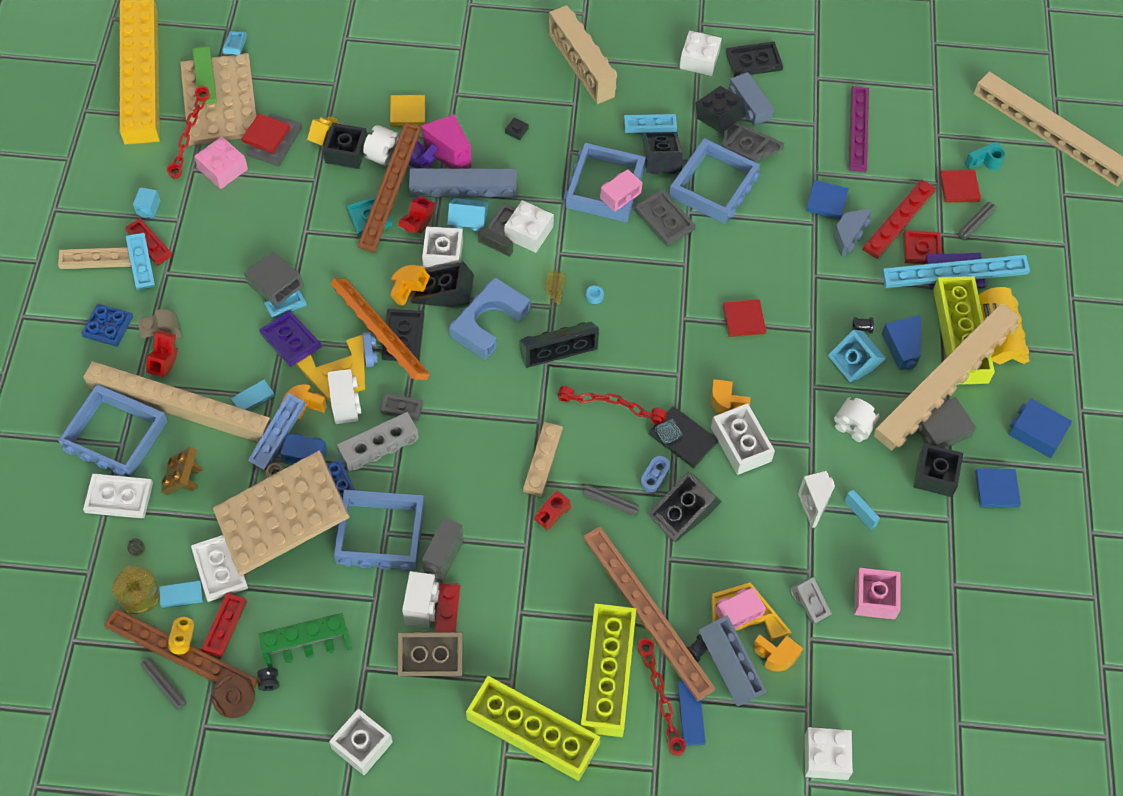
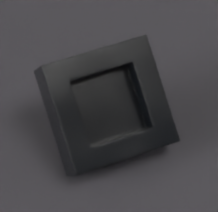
(516, 128)

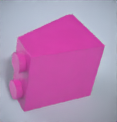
(450, 140)

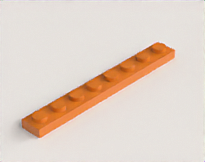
(380, 329)

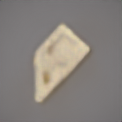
(555, 285)

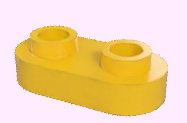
(181, 635)

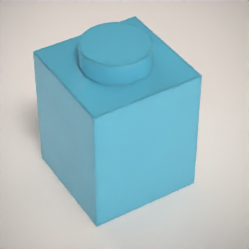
(146, 202)

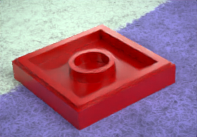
(265, 133)
(960, 186)
(919, 244)
(744, 318)

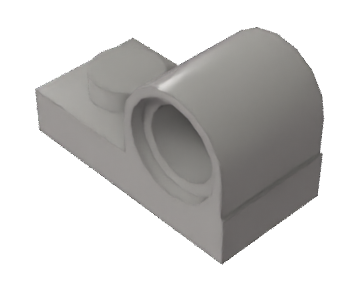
(811, 598)

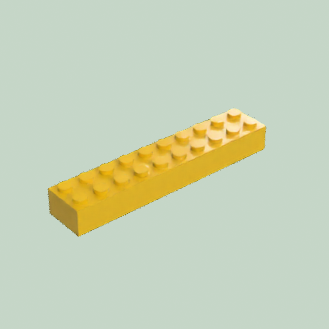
(139, 72)

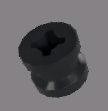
(268, 679)

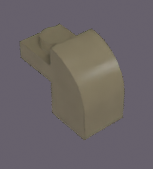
(162, 320)

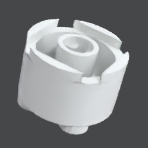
(380, 145)
(856, 419)

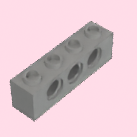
(382, 433)

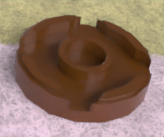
(233, 696)

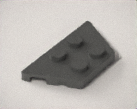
(750, 142)

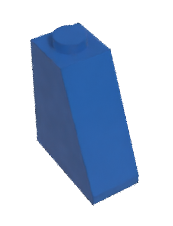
(904, 341)

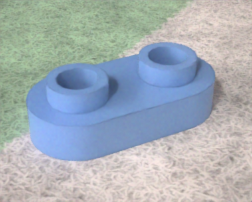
(370, 355)
(654, 475)

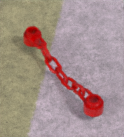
(175, 166)
(656, 415)
(676, 740)

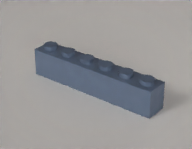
(463, 183)

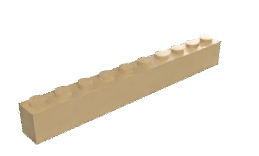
(1051, 127)
(946, 377)
(179, 402)

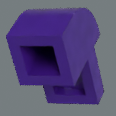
(423, 157)

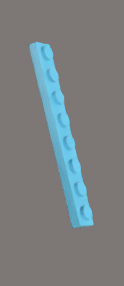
(979, 268)

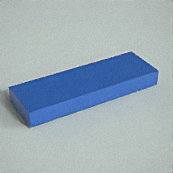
(691, 717)

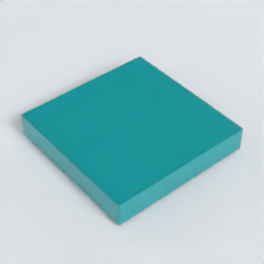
(360, 212)

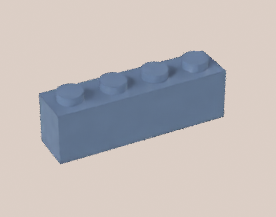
(732, 660)

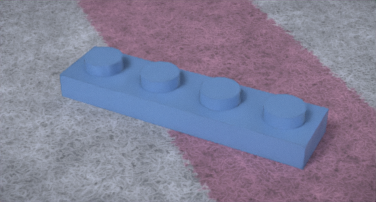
(277, 431)

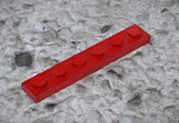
(899, 219)

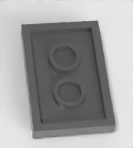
(280, 153)
(664, 217)

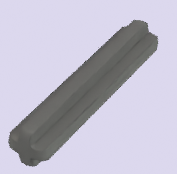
(976, 221)
(611, 500)
(163, 683)

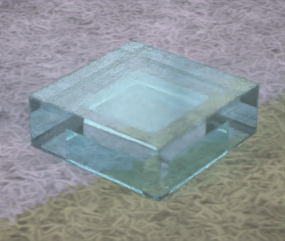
(668, 431)

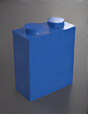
(1039, 427)

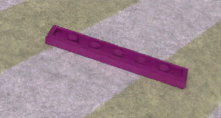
(859, 129)

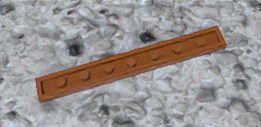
(389, 187)
(157, 642)

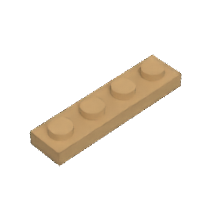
(94, 258)
(543, 459)

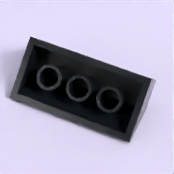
(559, 344)

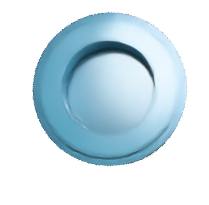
(594, 294)

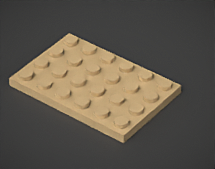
(235, 100)
(280, 513)

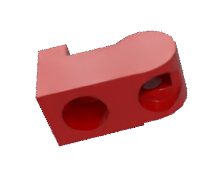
(552, 510)

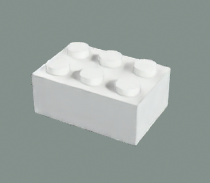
(742, 439)

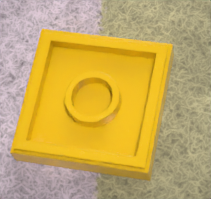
(407, 109)

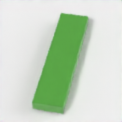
(204, 72)

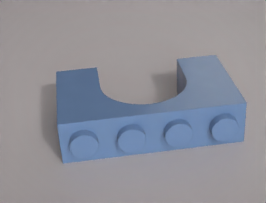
(494, 296)

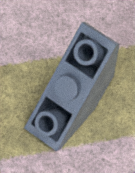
(851, 228)

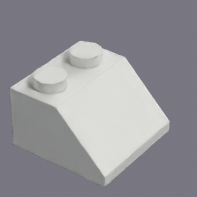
(815, 494)

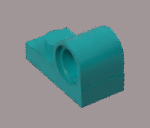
(990, 156)

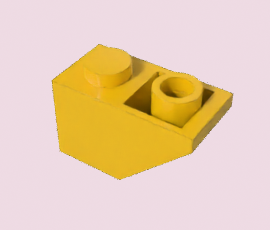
(320, 129)

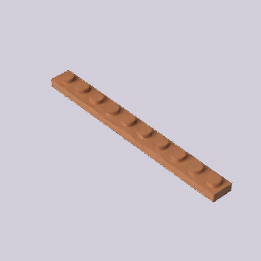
(649, 614)

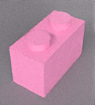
(620, 190)
(741, 608)

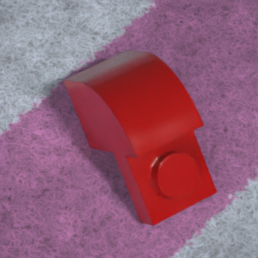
(419, 215)
(163, 356)

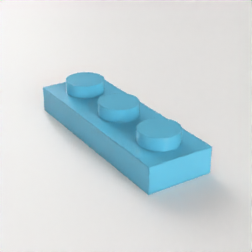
(650, 123)
(140, 261)

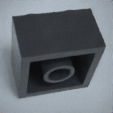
(720, 109)
(345, 145)
(938, 470)

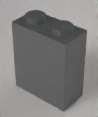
(274, 279)
(946, 425)
(443, 549)

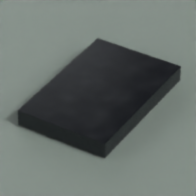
(754, 59)
(408, 327)
(694, 442)

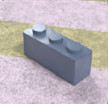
(757, 106)

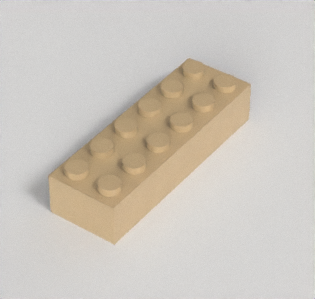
(582, 54)

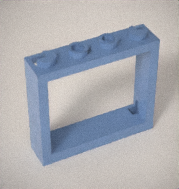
(702, 204)
(595, 206)
(85, 413)
(387, 501)

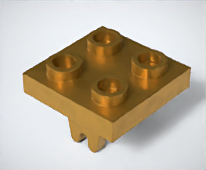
(179, 471)

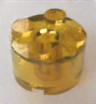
(135, 590)

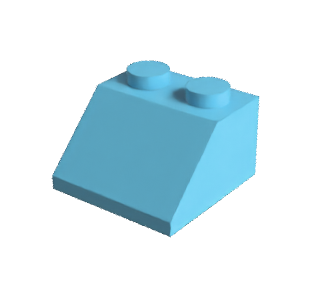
(467, 213)
(856, 356)

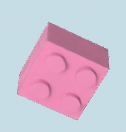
(221, 162)
(877, 593)

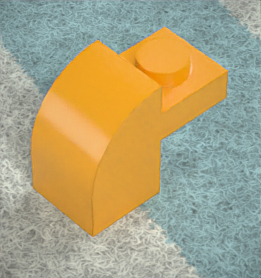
(406, 280)
(723, 400)
(314, 401)
(779, 657)

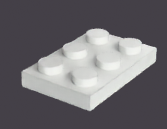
(118, 496)
(217, 569)

